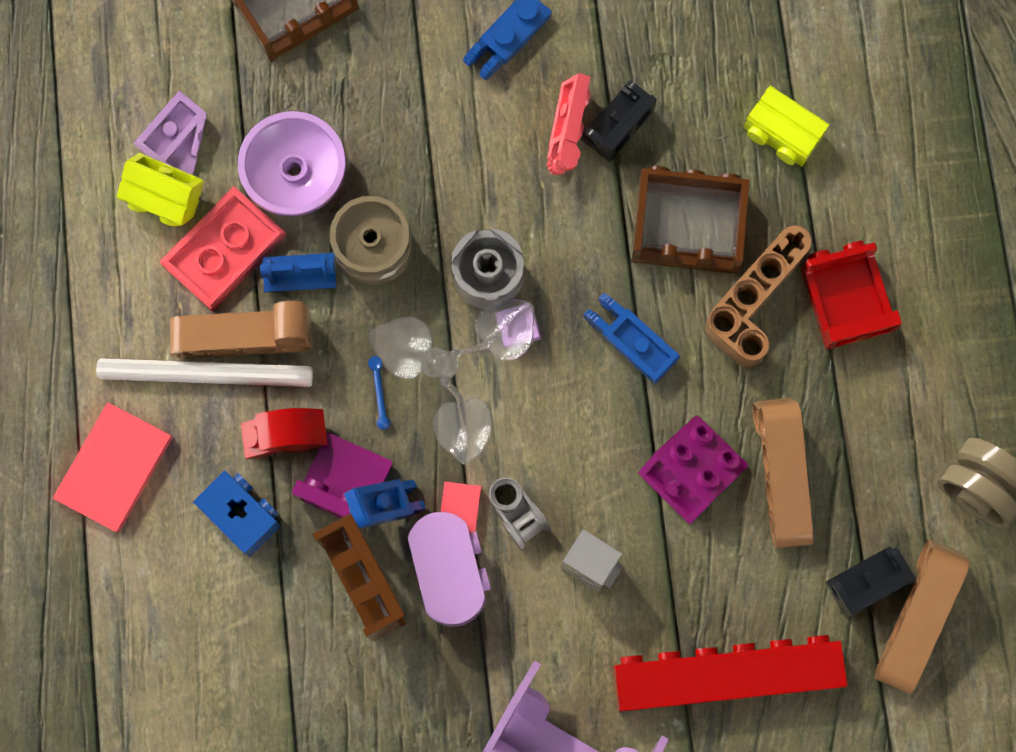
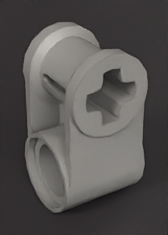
(518, 513)

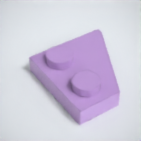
(175, 134)

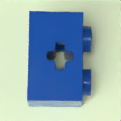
(218, 504)

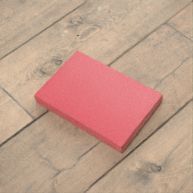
(223, 248)
(113, 467)

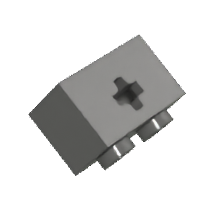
(592, 561)

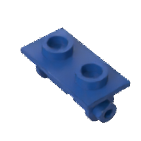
(298, 272)

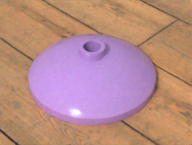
(285, 143)

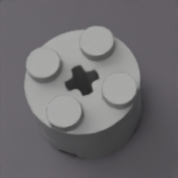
(487, 249)

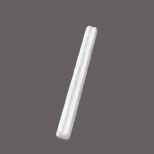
(204, 372)

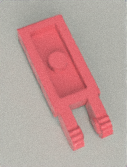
(568, 124)

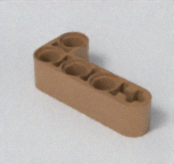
(761, 289)
(244, 333)
(785, 471)
(923, 616)

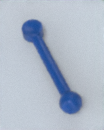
(376, 365)

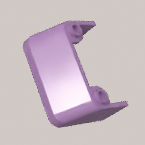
(526, 730)

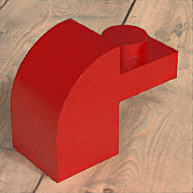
(284, 431)

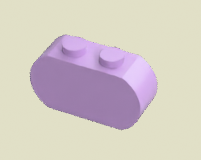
(448, 568)

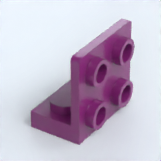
(692, 469)
(338, 470)

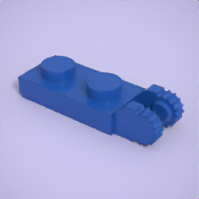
(508, 35)
(634, 340)
(382, 502)

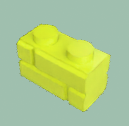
(785, 127)
(159, 190)

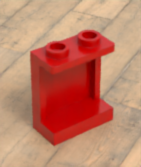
(848, 295)

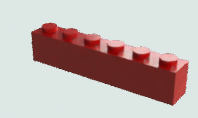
(729, 675)

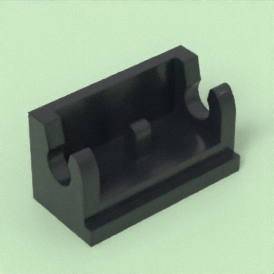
(619, 121)
(870, 581)

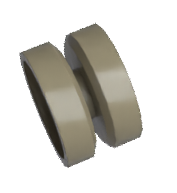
(351, 237)
(983, 482)

